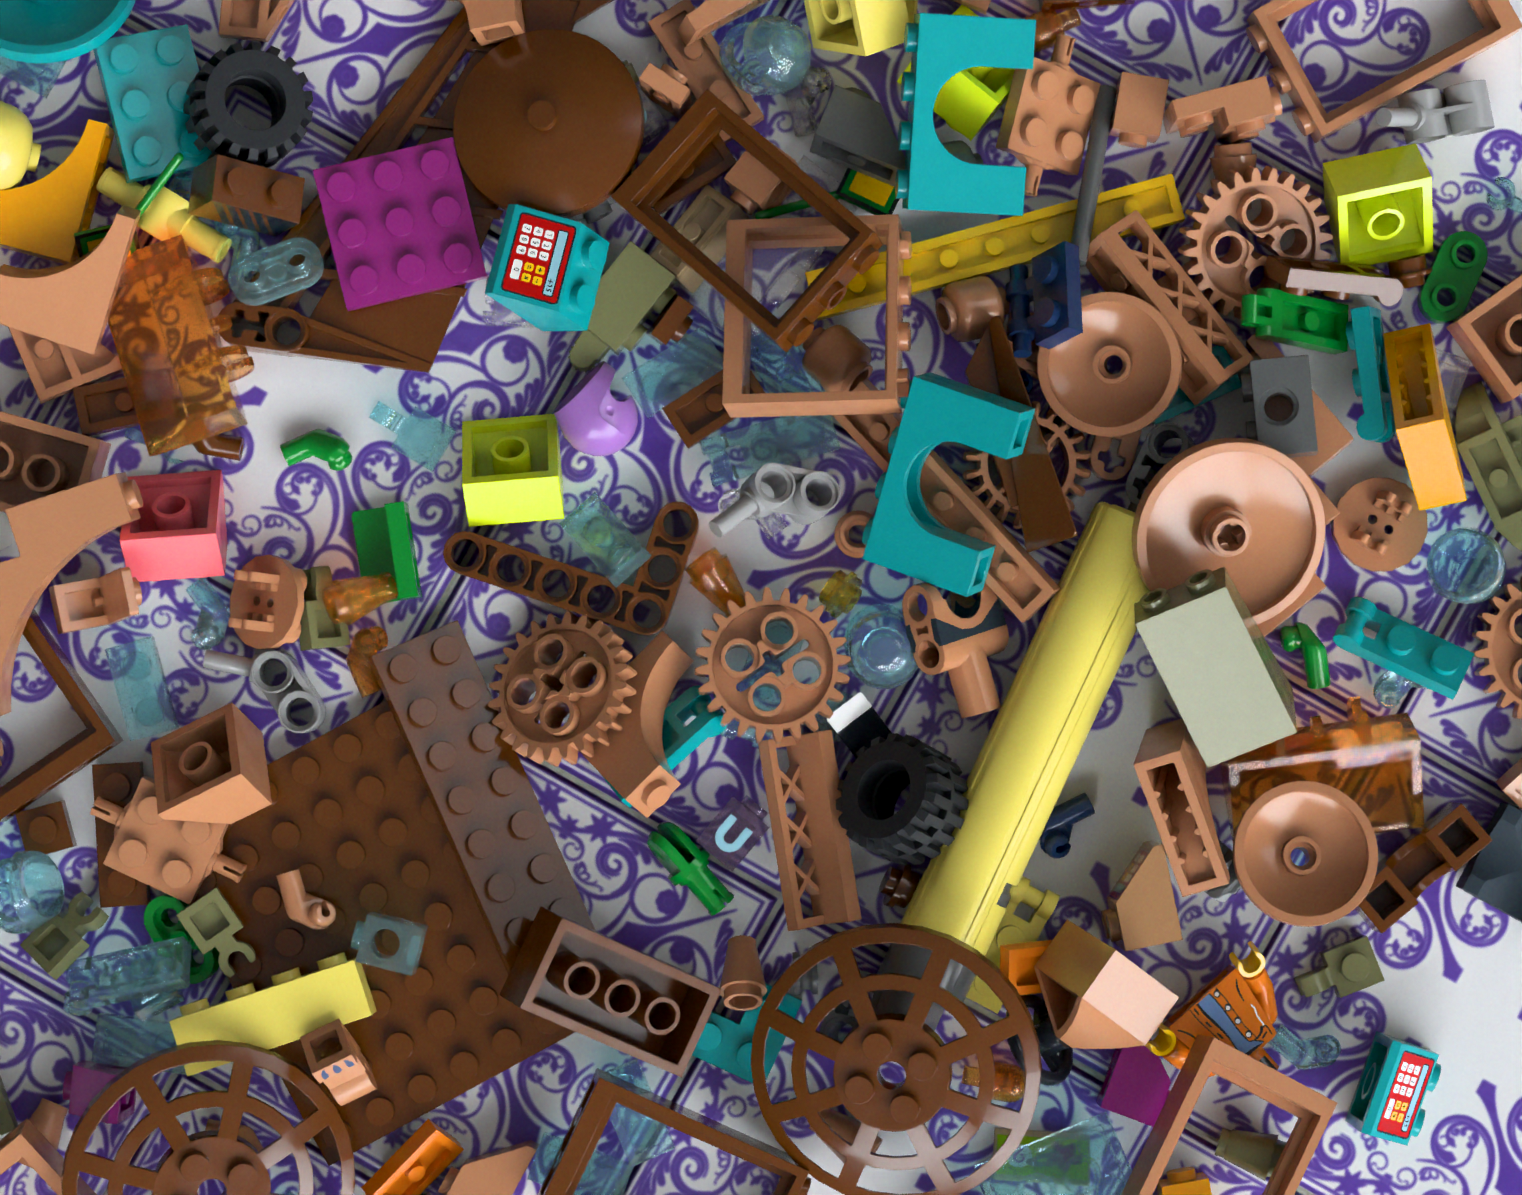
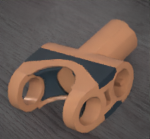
(958, 642)

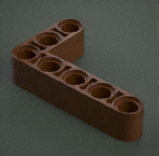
(582, 581)

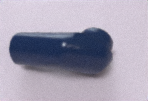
(1059, 826)

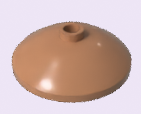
(1077, 375)
(1336, 845)

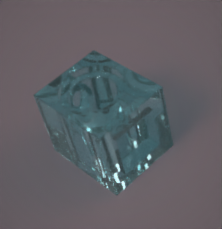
(411, 943)

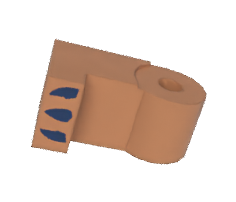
(340, 1068)

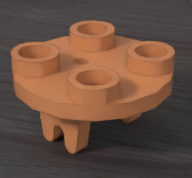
(1367, 543)
(267, 602)

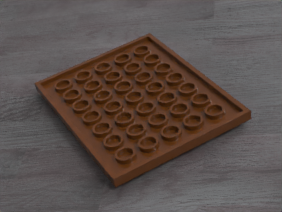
(371, 842)

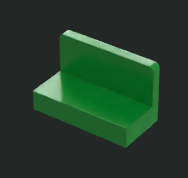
(387, 545)

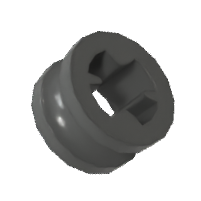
(807, 981)

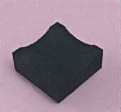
(1497, 869)

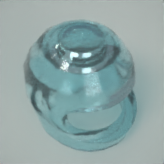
(774, 55)
(1465, 565)
(879, 647)
(29, 891)

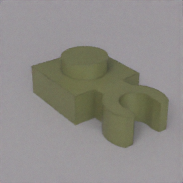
(213, 924)
(60, 940)

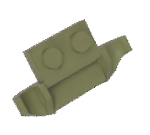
(1493, 459)

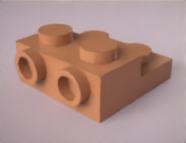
(1233, 110)

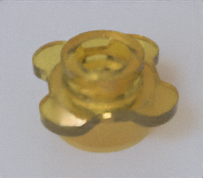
(841, 593)

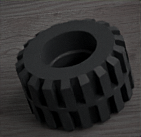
(269, 77)
(928, 812)

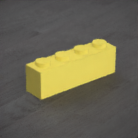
(278, 1012)

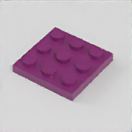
(400, 224)

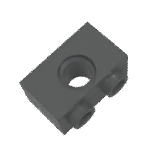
(1289, 379)

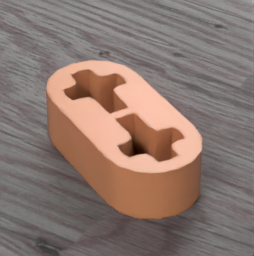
(1126, 451)

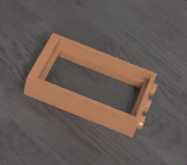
(1495, 17)
(1217, 1057)

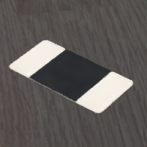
(858, 723)

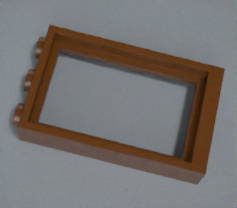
(675, 155)
(74, 754)
(597, 1107)

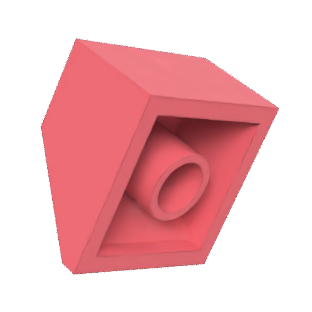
(179, 527)

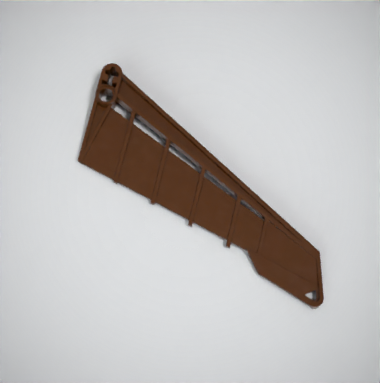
(410, 329)

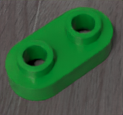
(1452, 276)
(162, 928)

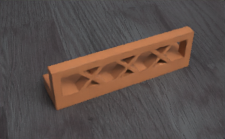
(1131, 271)
(827, 863)

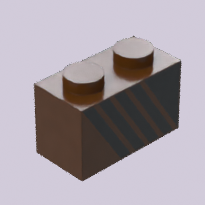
(246, 195)

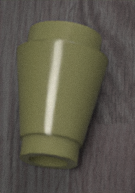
(1250, 1151)

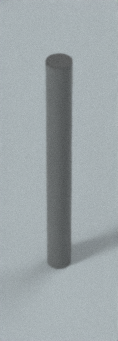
(1093, 170)

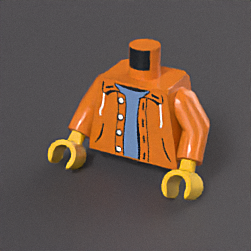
(1229, 1008)

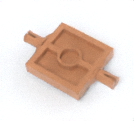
(1048, 115)
(164, 852)

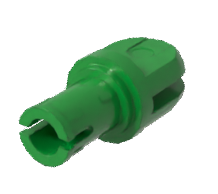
(688, 866)

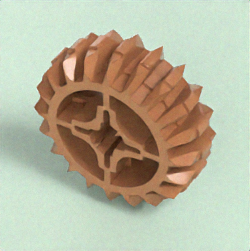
(1055, 435)

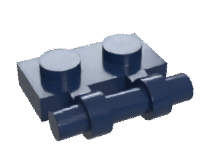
(1056, 299)

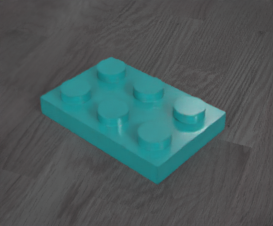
(145, 96)

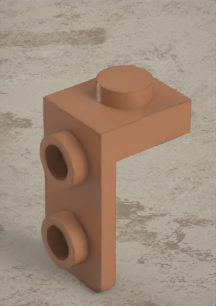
(96, 601)

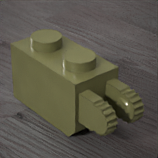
(624, 301)

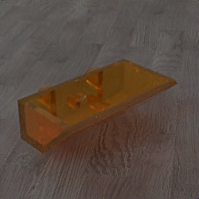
(174, 349)
(1364, 757)

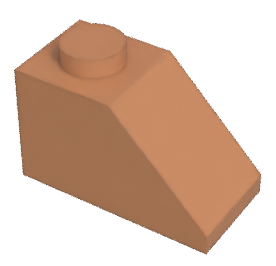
(491, 1172)

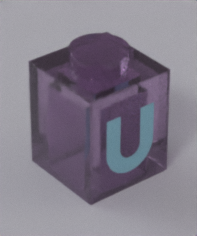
(734, 831)

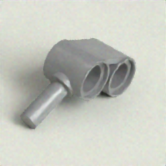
(1433, 116)
(789, 496)
(281, 696)

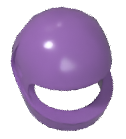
(593, 418)

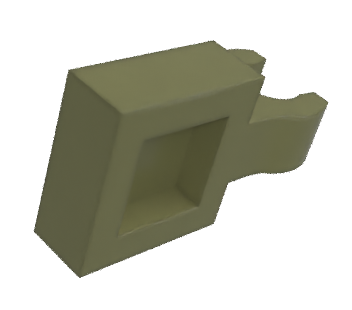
(316, 625)
(1346, 968)

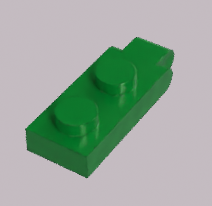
(1296, 320)

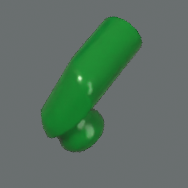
(321, 445)
(1312, 650)

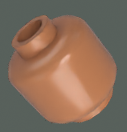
(969, 306)
(837, 358)

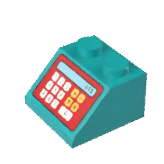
(547, 269)
(1393, 1089)

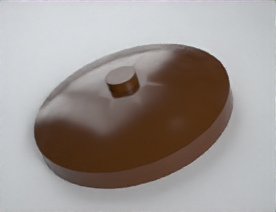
(549, 123)

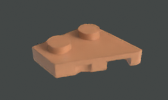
(60, 368)

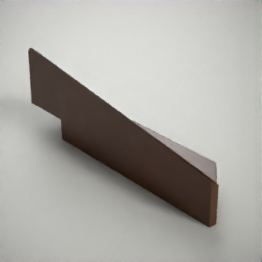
(1030, 477)

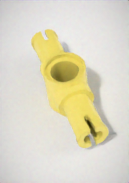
(166, 215)

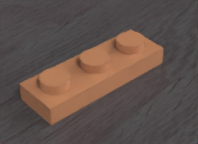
(702, 65)

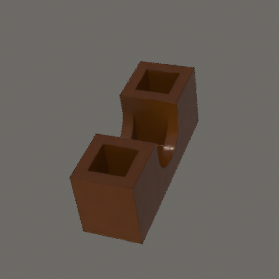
(1421, 859)

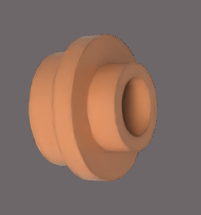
(842, 533)

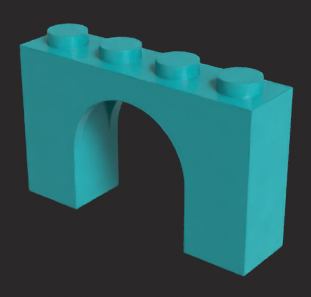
(939, 50)
(903, 530)

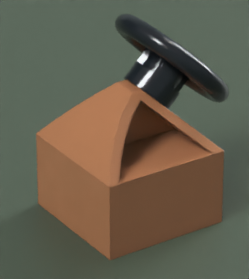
(1089, 1002)

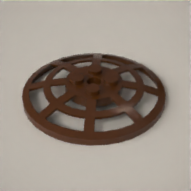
(899, 1040)
(214, 1153)

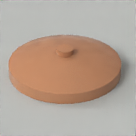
(1232, 509)

